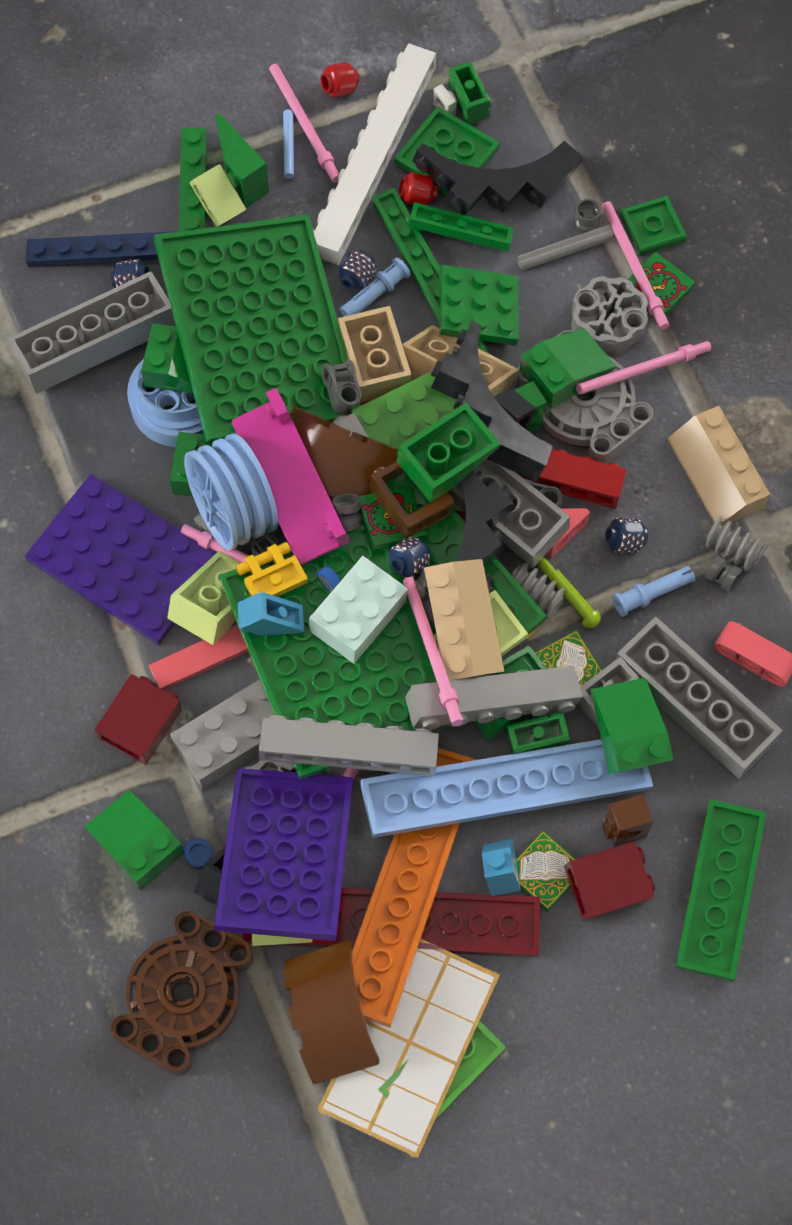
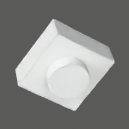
(444, 99)

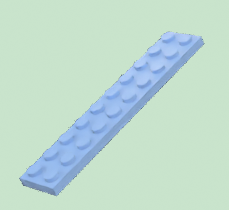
(495, 788)

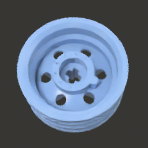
(231, 491)

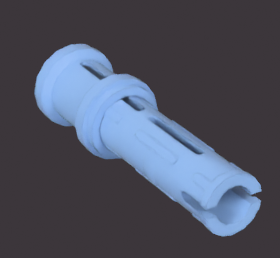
(383, 283)
(642, 594)

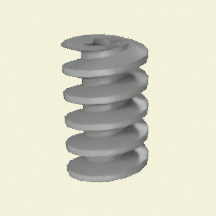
(735, 544)
(542, 594)

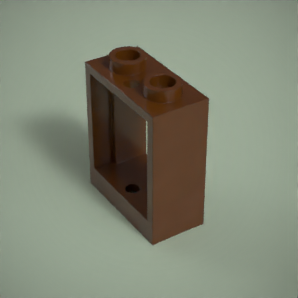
(417, 521)

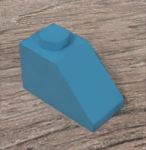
(270, 615)
(500, 867)

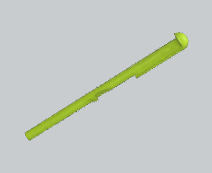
(591, 617)

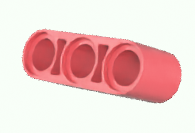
(755, 653)

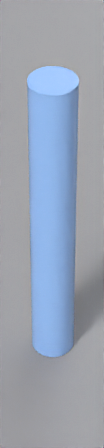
(288, 130)

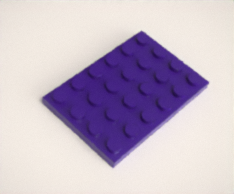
(118, 556)
(284, 855)

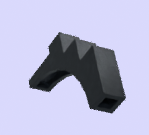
(499, 186)
(463, 380)
(483, 510)

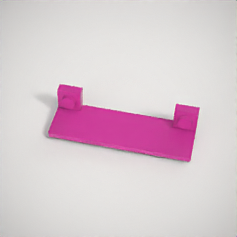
(298, 492)

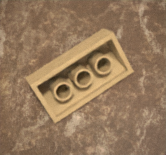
(429, 346)
(719, 467)
(464, 619)

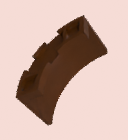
(341, 459)
(328, 1013)

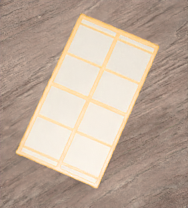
(417, 1054)

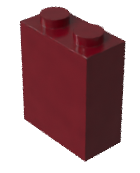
(139, 718)
(609, 880)

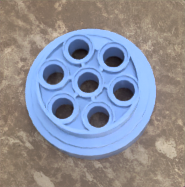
(159, 423)

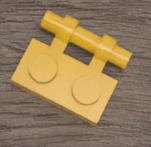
(276, 579)

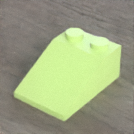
(202, 603)

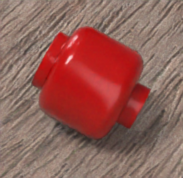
(339, 79)
(418, 189)

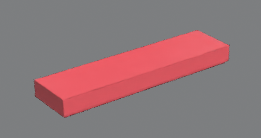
(197, 659)

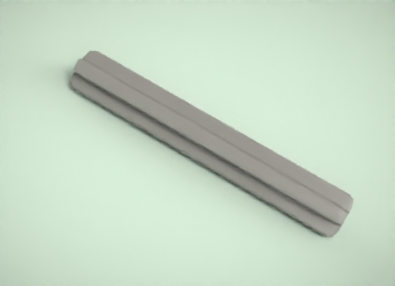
(565, 247)

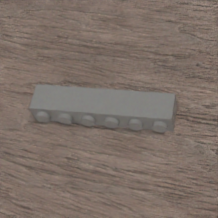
(497, 697)
(348, 746)

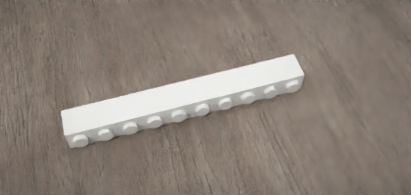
(373, 153)

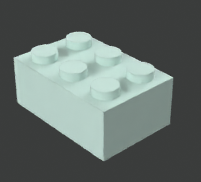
(358, 609)

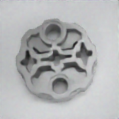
(629, 308)

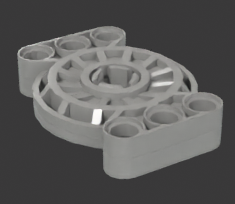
(597, 420)

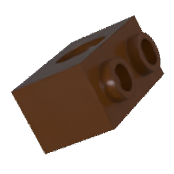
(627, 820)

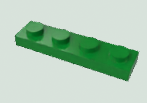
(461, 227)

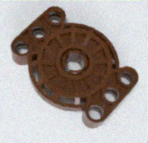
(186, 1020)

